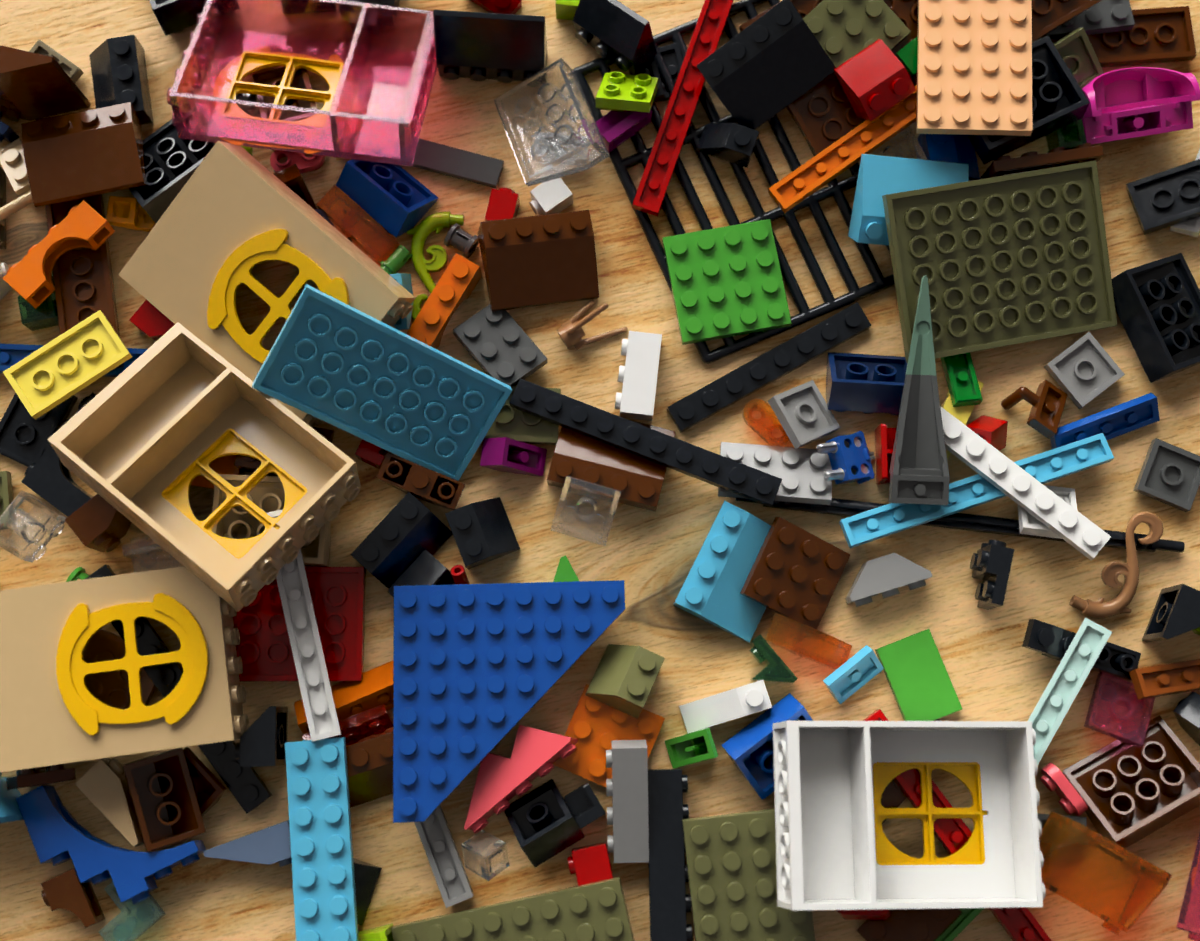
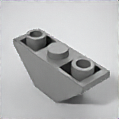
(884, 577)

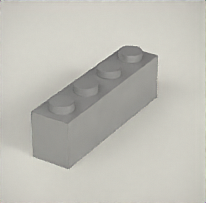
(629, 801)

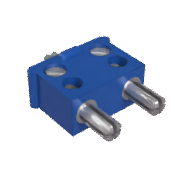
(848, 459)

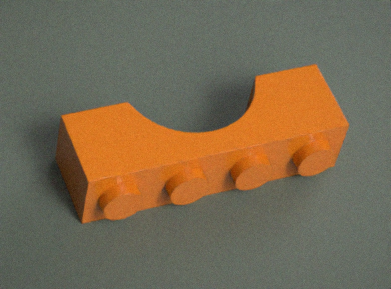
(79, 229)
(450, 291)

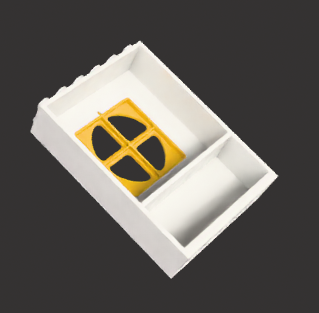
(832, 815)

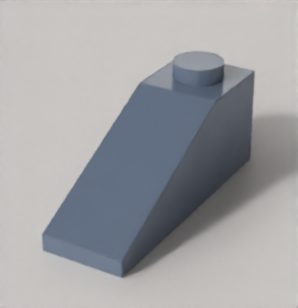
(260, 847)

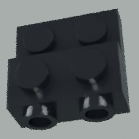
(992, 566)

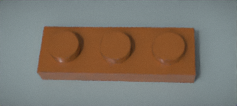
(1166, 679)

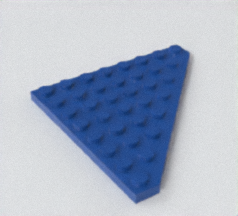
(474, 667)

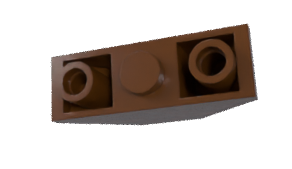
(420, 482)

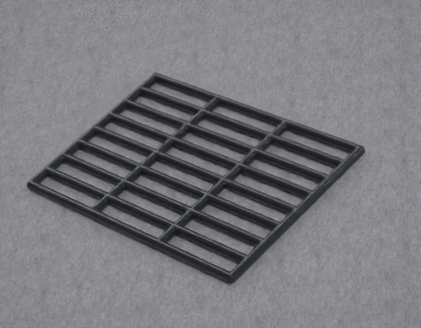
(693, 136)

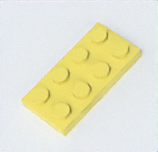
(67, 364)

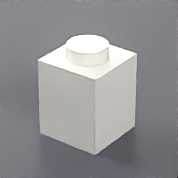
(550, 197)

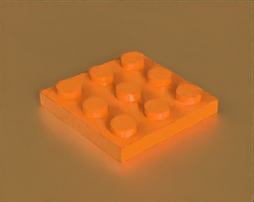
(595, 727)

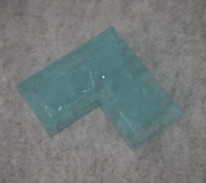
(132, 919)

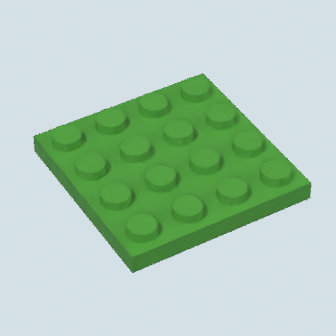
(726, 281)

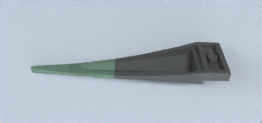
(919, 452)

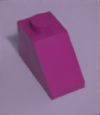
(513, 456)

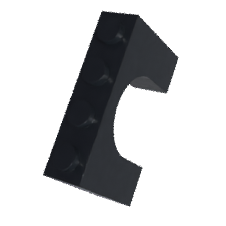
(53, 480)

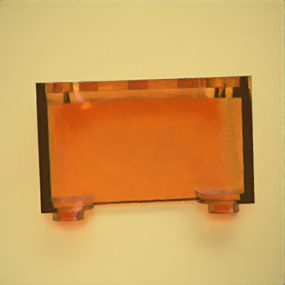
(1098, 873)

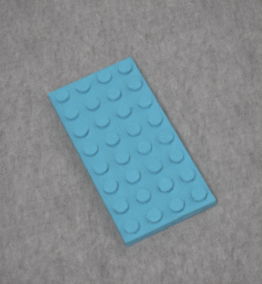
(380, 384)

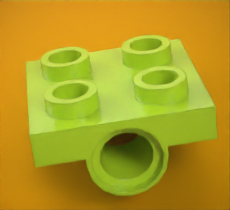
(626, 92)

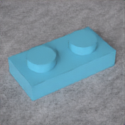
(853, 674)

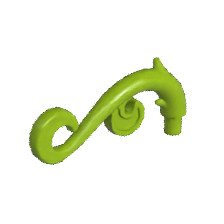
(420, 233)

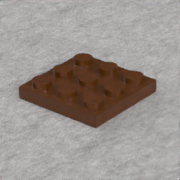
(795, 573)

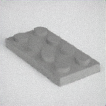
(798, 468)

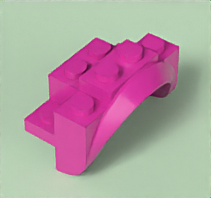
(1130, 103)

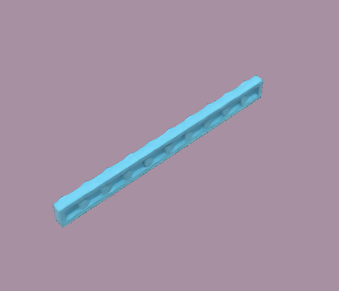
(974, 491)

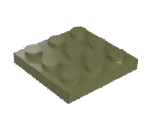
(853, 25)

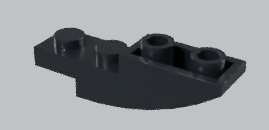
(1054, 642)

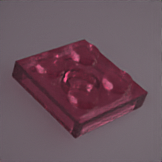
(1117, 710)

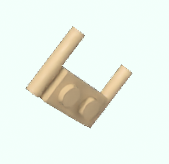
(14, 165)

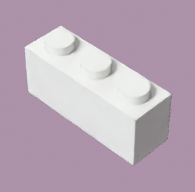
(639, 375)

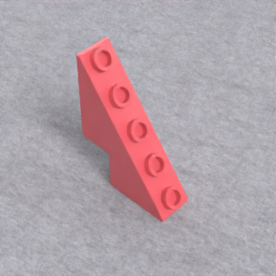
(505, 777)

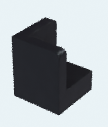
(584, 805)

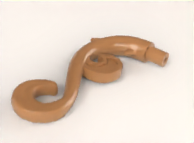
(1112, 570)

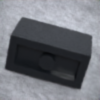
(424, 571)

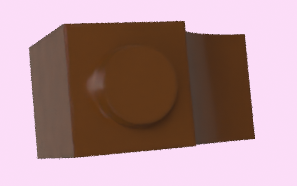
(70, 894)

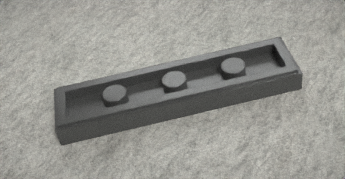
(458, 163)

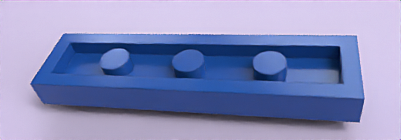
(1111, 421)

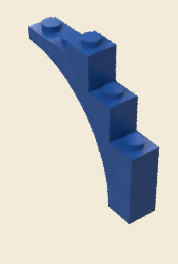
(59, 834)

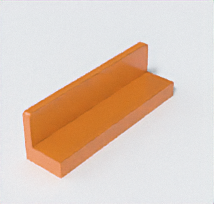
(357, 696)

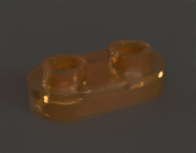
(766, 423)

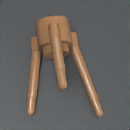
(572, 332)

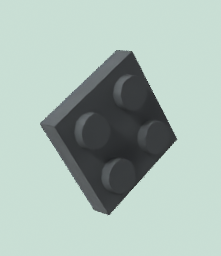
(1169, 475)

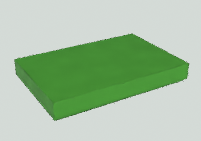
(918, 678)

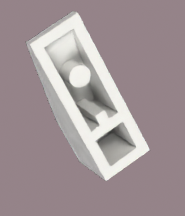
(725, 706)

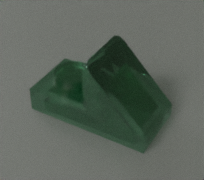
(775, 669)

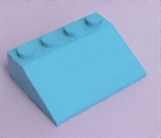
(889, 175)
(721, 572)

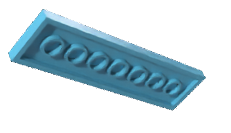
(321, 840)

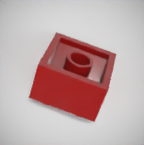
(874, 80)

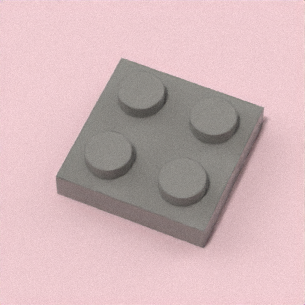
(1084, 370)
(803, 414)

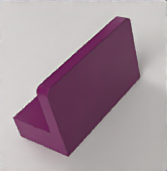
(620, 126)

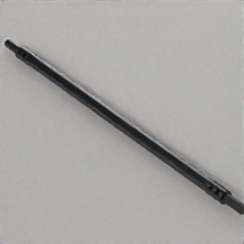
(968, 522)

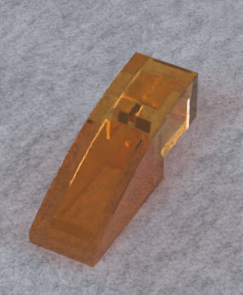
(357, 224)
(807, 642)

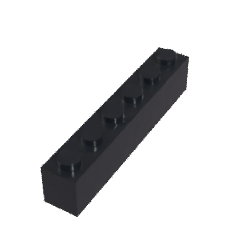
(666, 856)

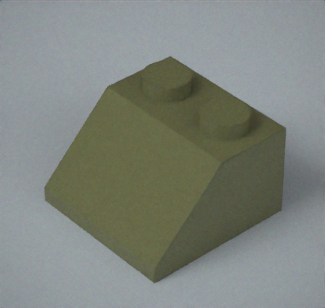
(625, 678)

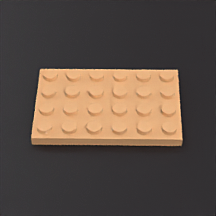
(974, 67)

